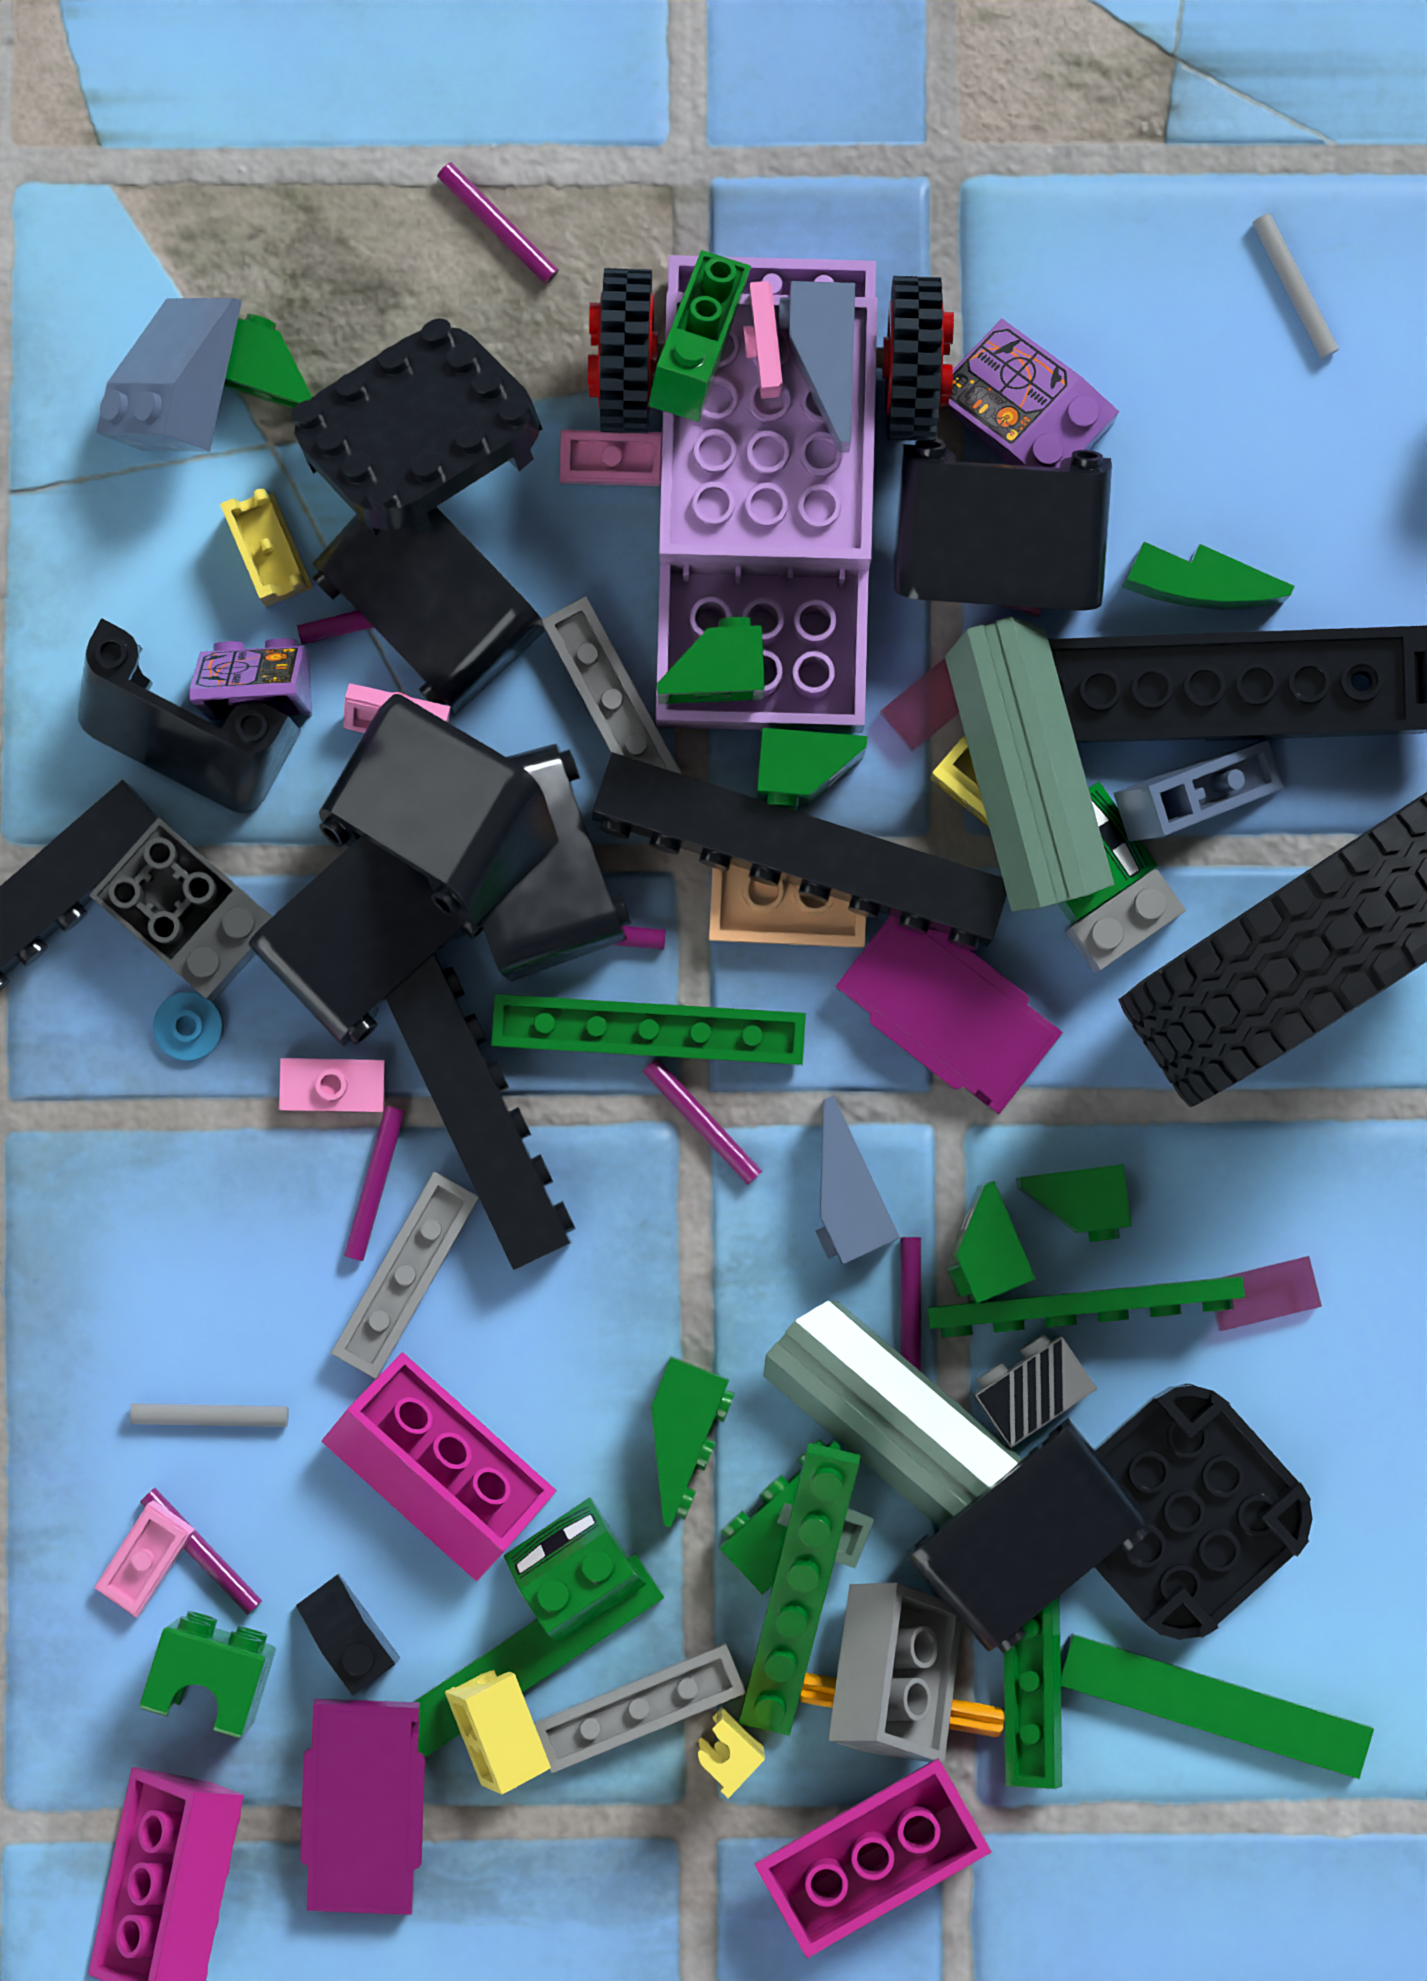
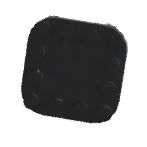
(416, 427)
(1216, 1508)

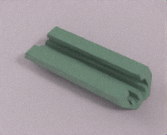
(1027, 764)
(886, 1411)

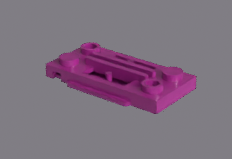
(949, 1012)
(363, 1806)

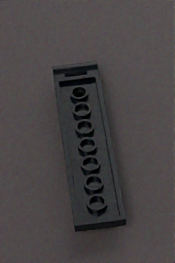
(1244, 684)

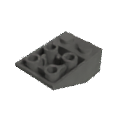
(183, 909)

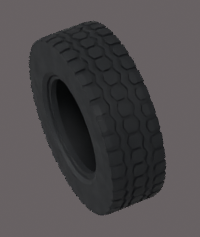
(1290, 961)

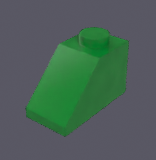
(263, 364)
(1083, 1199)

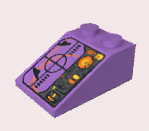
(1026, 401)
(268, 675)

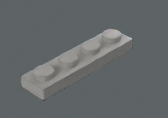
(606, 685)
(405, 1275)
(639, 1707)

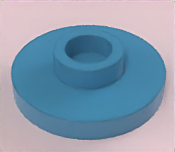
(188, 1026)

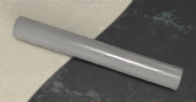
(1295, 285)
(209, 1415)

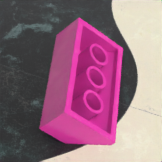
(438, 1466)
(872, 1857)
(166, 1879)

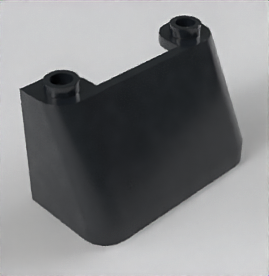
(1002, 530)
(432, 604)
(223, 764)
(441, 808)
(563, 901)
(355, 937)
(1029, 1537)

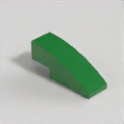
(1204, 582)

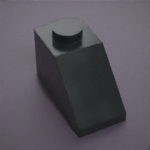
(347, 1634)

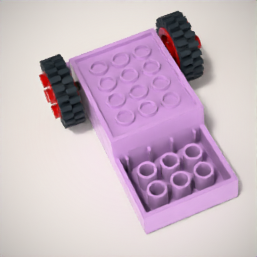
(758, 497)

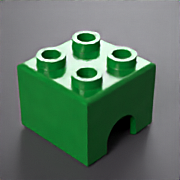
(224, 1662)

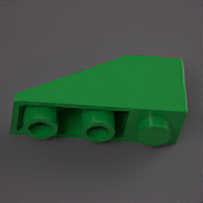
(698, 336)
(682, 1419)
(756, 1540)

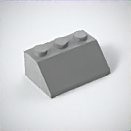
(895, 1672)

